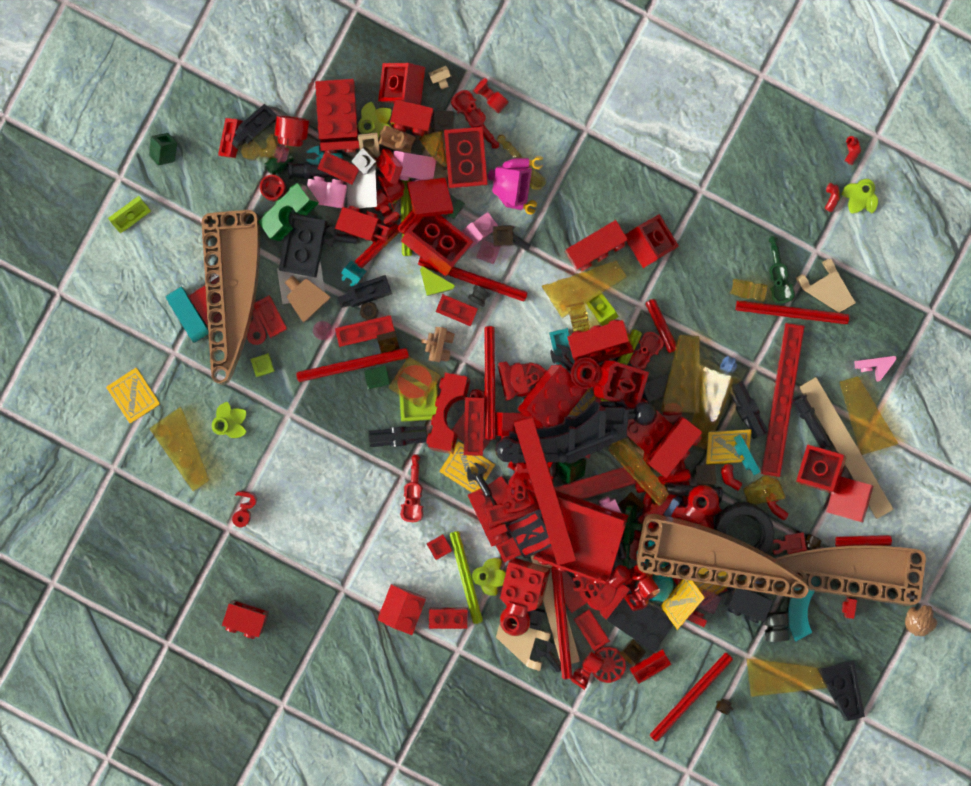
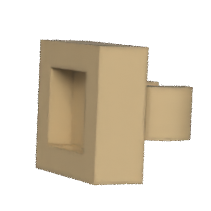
(440, 75)

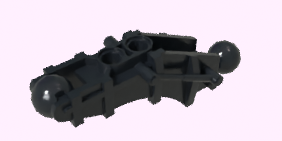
(586, 433)

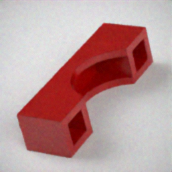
(453, 389)

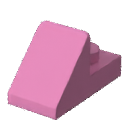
(480, 228)
(881, 365)

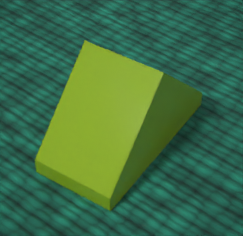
(433, 283)

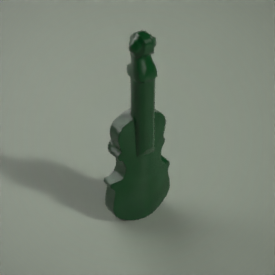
(782, 290)
(629, 532)

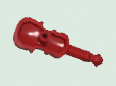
(465, 103)
(651, 345)
(412, 509)

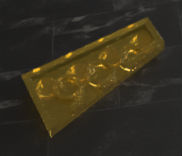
(712, 398)

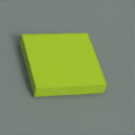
(412, 412)

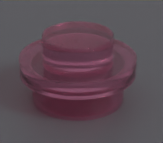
(281, 153)
(322, 330)

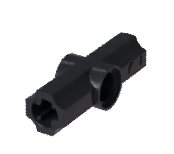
(747, 410)
(397, 436)

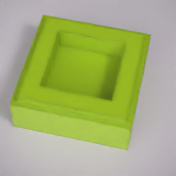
(262, 365)

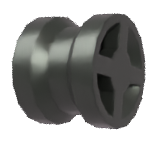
(479, 295)

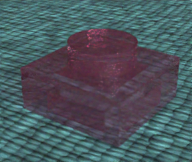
(488, 252)
(710, 601)

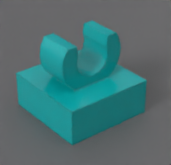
(353, 272)

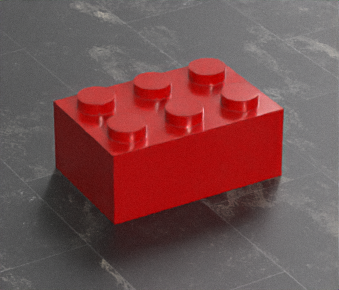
(336, 109)
(465, 157)
(437, 242)
(596, 246)
(601, 342)
(552, 398)
(674, 447)

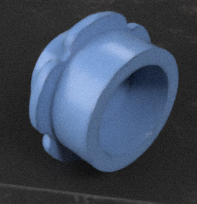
(728, 365)

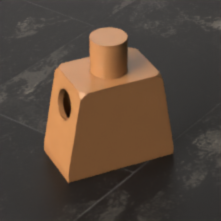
(305, 297)

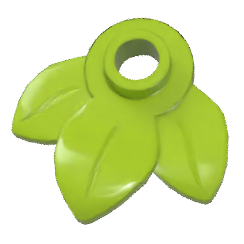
(375, 117)
(858, 198)
(231, 419)
(493, 576)

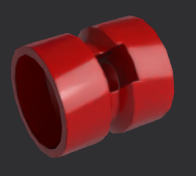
(273, 187)

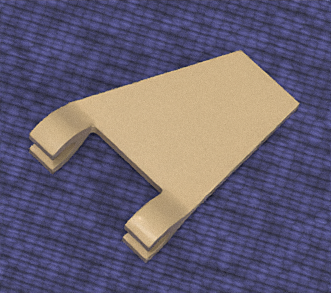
(829, 289)
(523, 645)

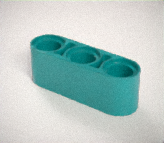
(187, 314)

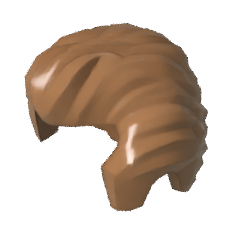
(920, 621)

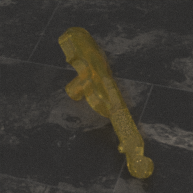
(537, 180)

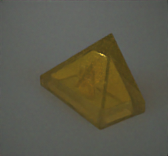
(435, 146)
(764, 490)

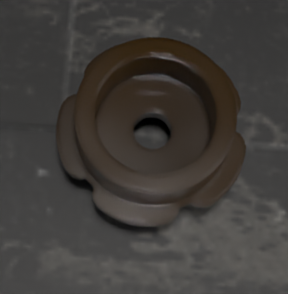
(374, 311)
(813, 542)
(724, 706)

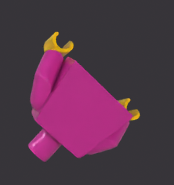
(513, 181)

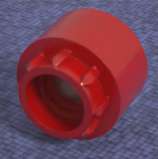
(291, 130)

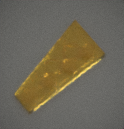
(583, 286)
(683, 381)
(867, 422)
(178, 443)
(633, 462)
(778, 677)

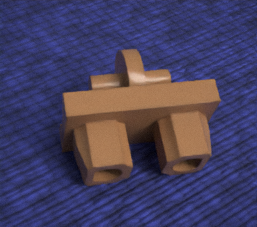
(396, 139)
(435, 344)

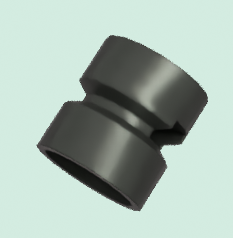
(776, 627)

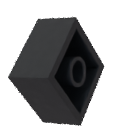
(749, 603)

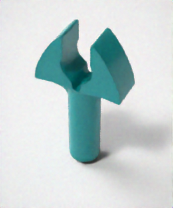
(316, 149)

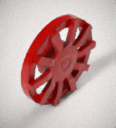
(609, 665)

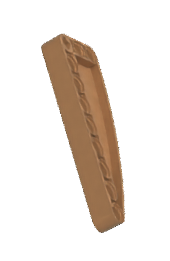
(238, 272)
(703, 547)
(865, 566)

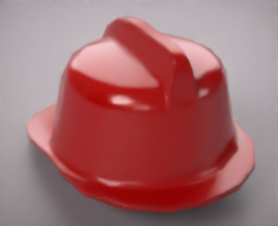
(392, 191)

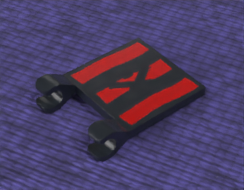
(530, 533)

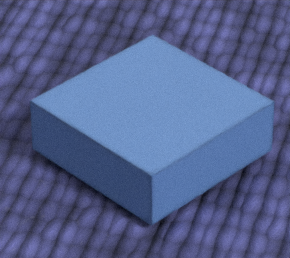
(674, 503)

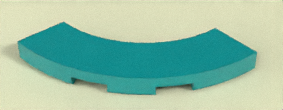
(798, 613)

